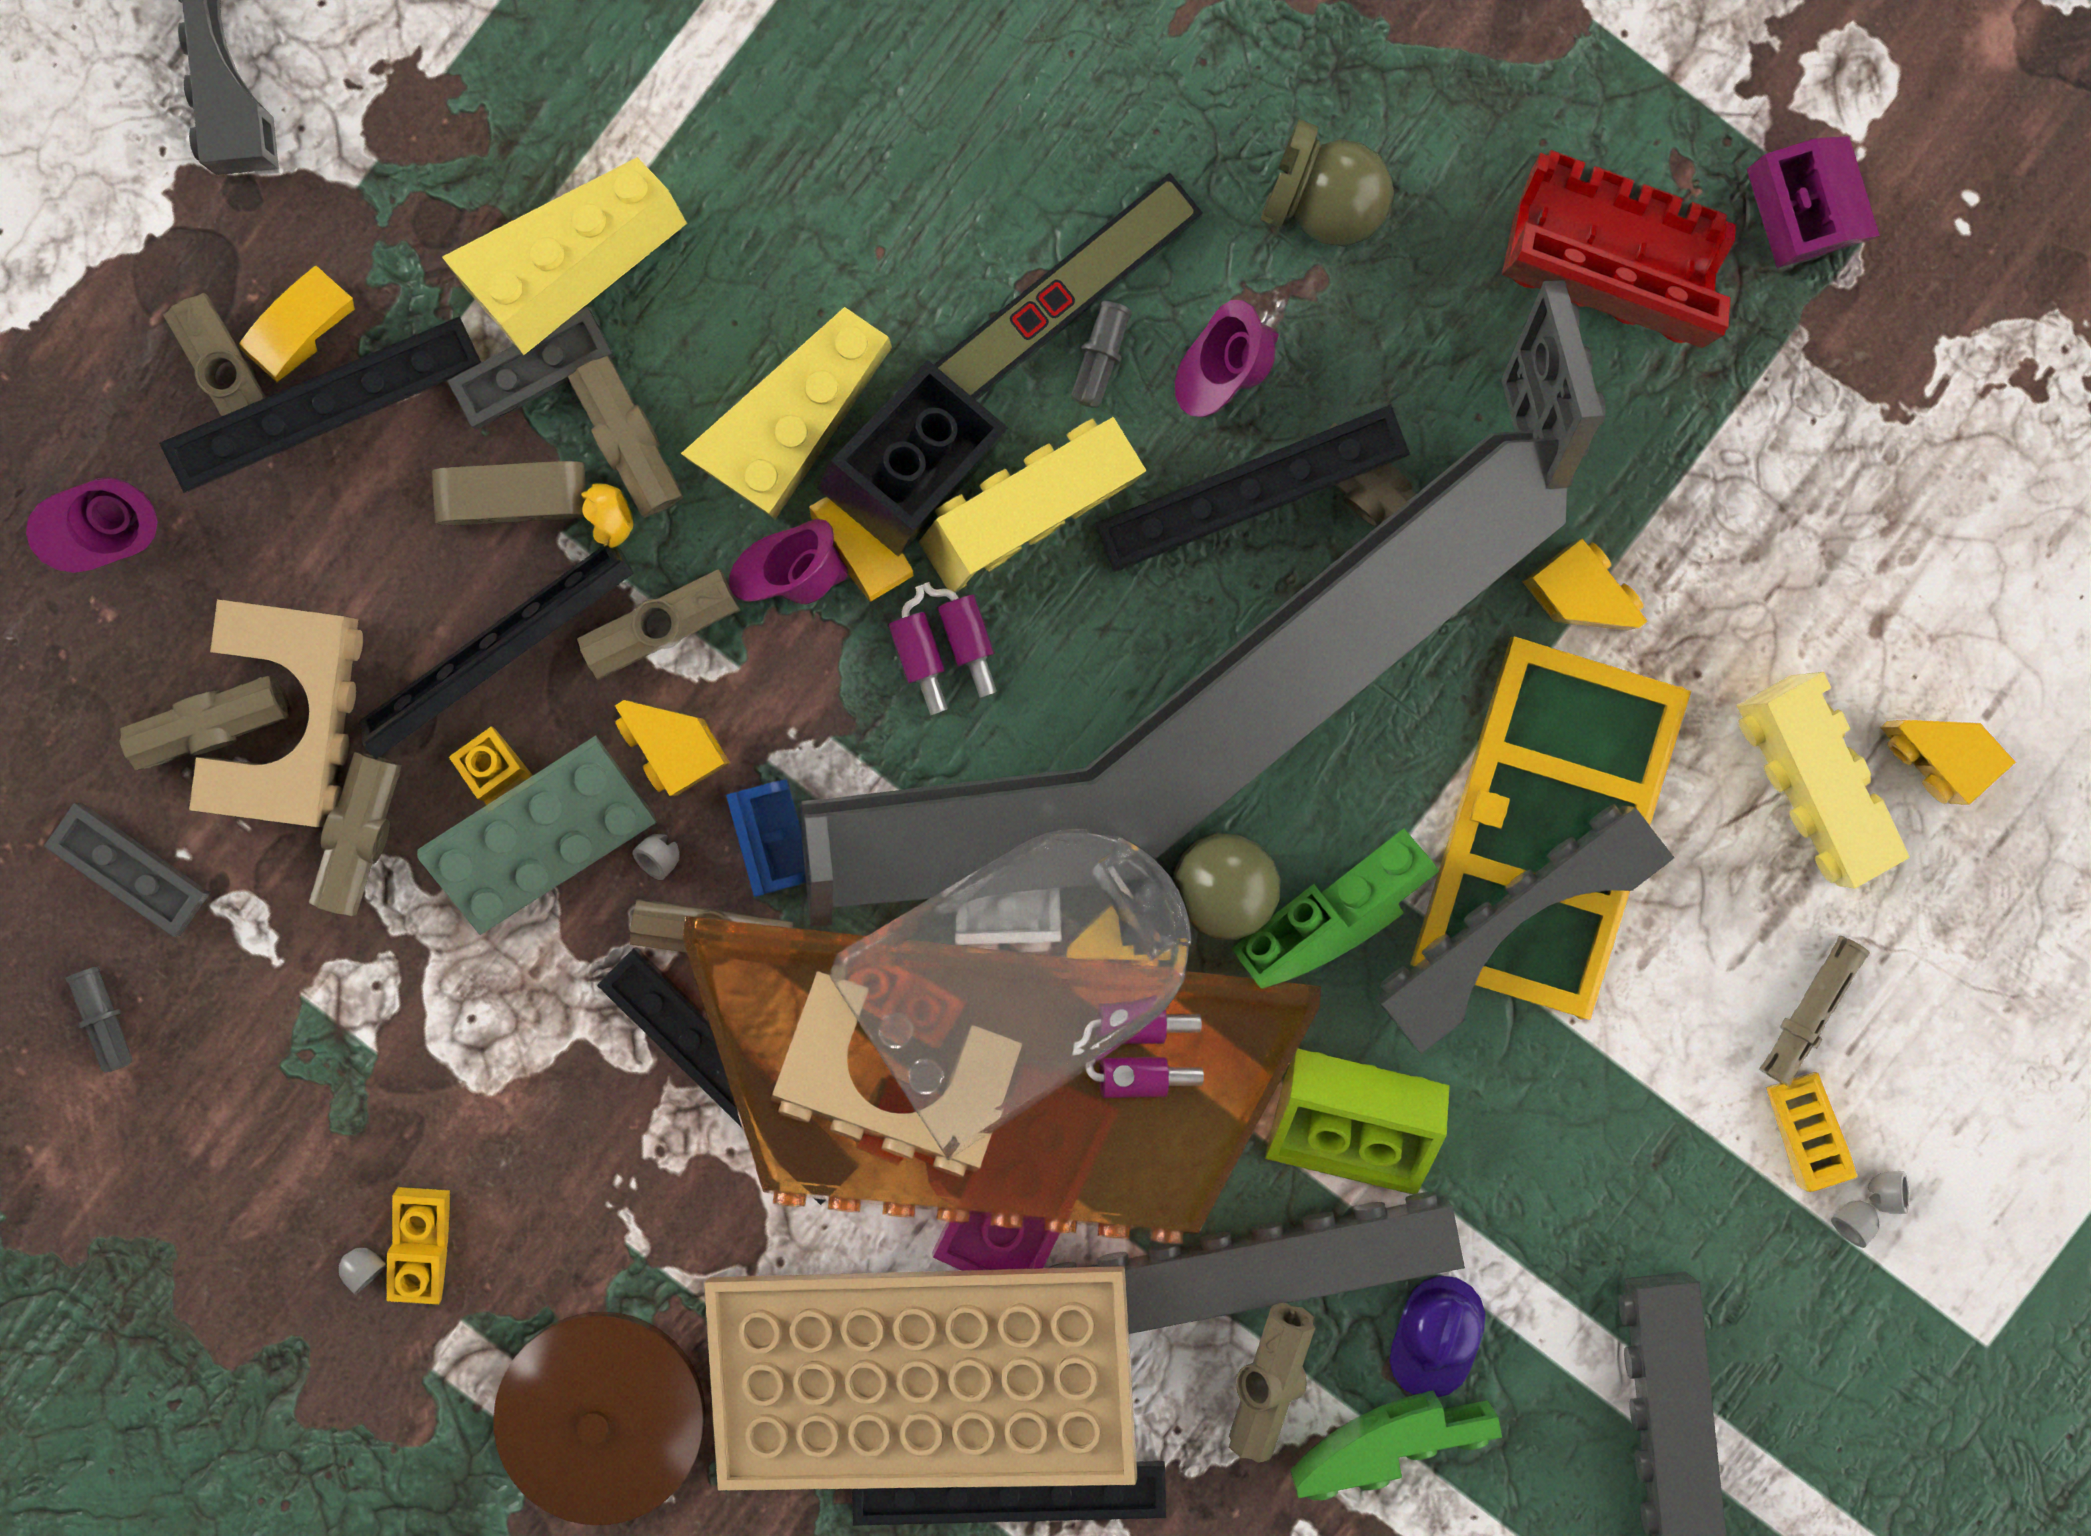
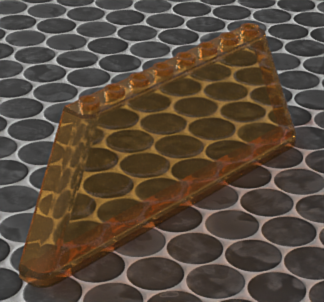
(1060, 1161)

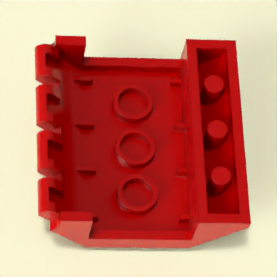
(1622, 251)

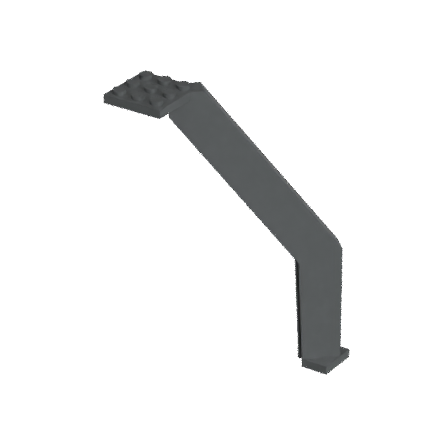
(1272, 681)

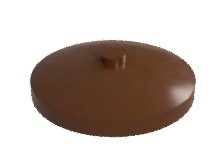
(599, 1418)

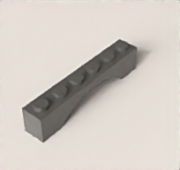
(230, 125)
(1436, 992)

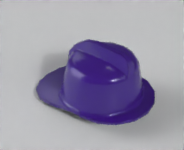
(1437, 1336)

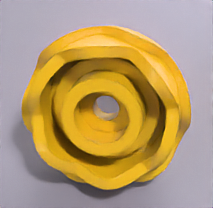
(609, 513)

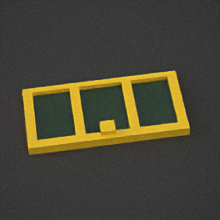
(1549, 758)

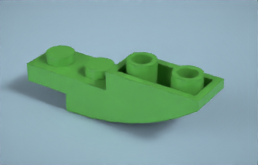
(1347, 913)
(1369, 1447)

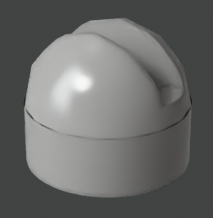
(656, 856)
(1890, 1192)
(1857, 1222)
(360, 1268)

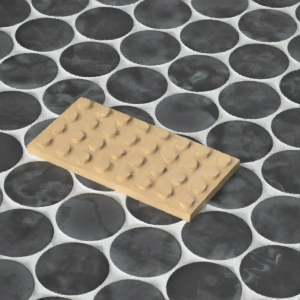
(921, 1379)

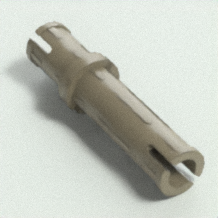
(1809, 1019)

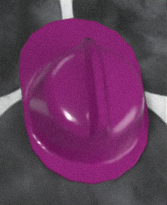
(1226, 357)
(91, 525)
(791, 564)

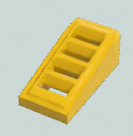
(1842, 1165)

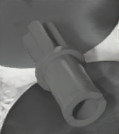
(1101, 354)
(99, 1019)

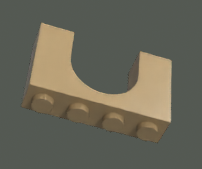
(321, 656)
(819, 1084)

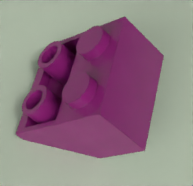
(1812, 199)

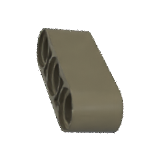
(508, 493)

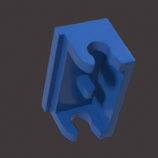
(769, 836)

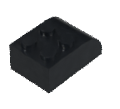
(911, 457)

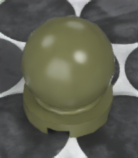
(1332, 189)
(1227, 885)

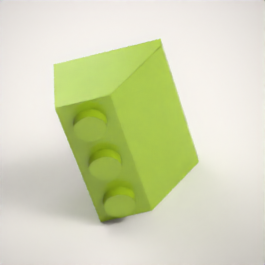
(1358, 1122)

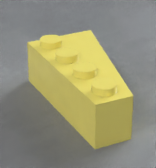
(566, 251)
(789, 417)
(1030, 502)
(1822, 779)

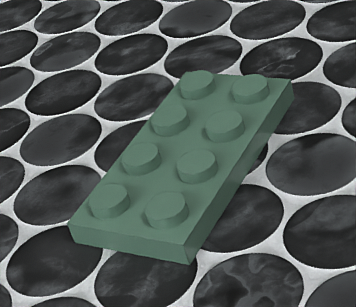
(536, 835)

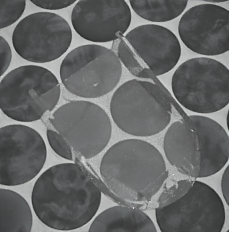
(1018, 978)

